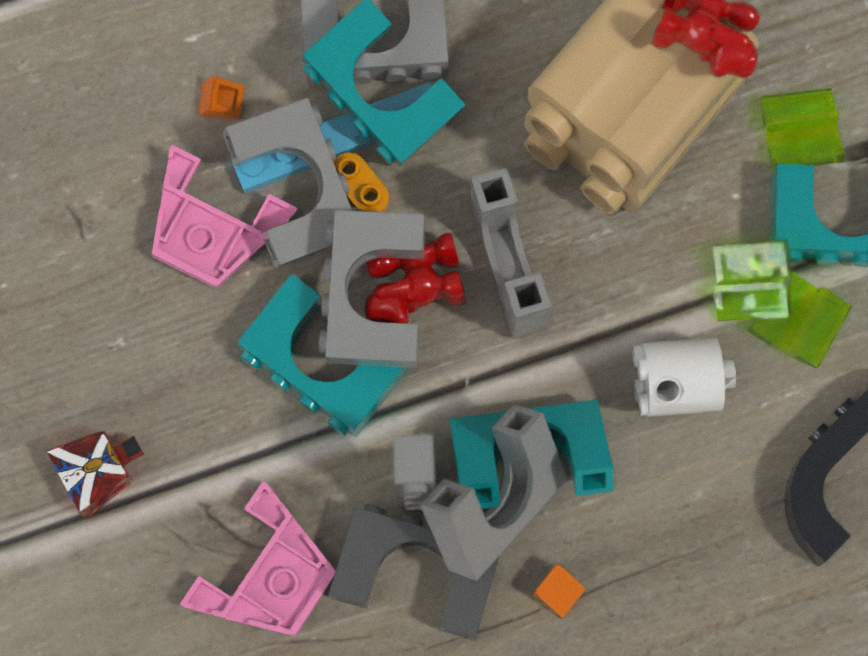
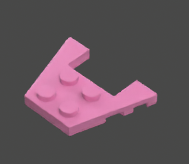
(201, 237)
(282, 582)

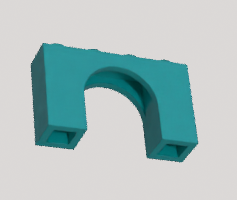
(396, 132)
(796, 220)
(271, 344)
(576, 433)

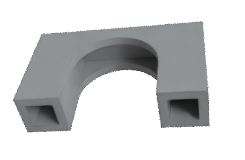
(419, 54)
(297, 132)
(356, 240)
(520, 291)
(531, 477)

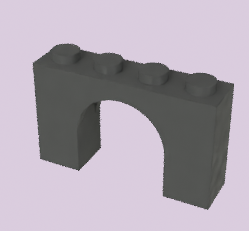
(373, 538)

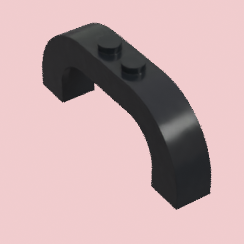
(804, 502)

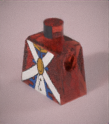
(94, 469)

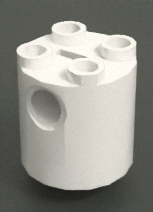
(681, 376)

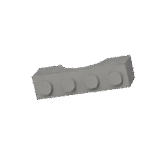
(413, 470)

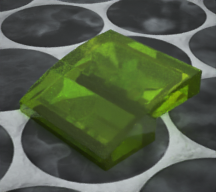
(802, 128)
(752, 280)
(810, 328)

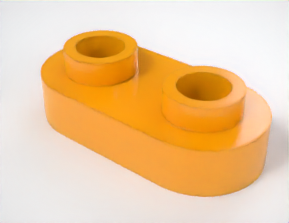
(362, 182)

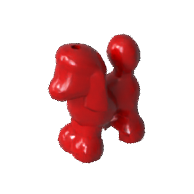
(702, 33)
(419, 286)

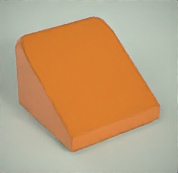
(221, 98)
(559, 591)

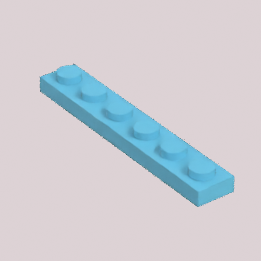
(340, 133)

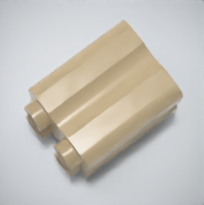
(622, 104)

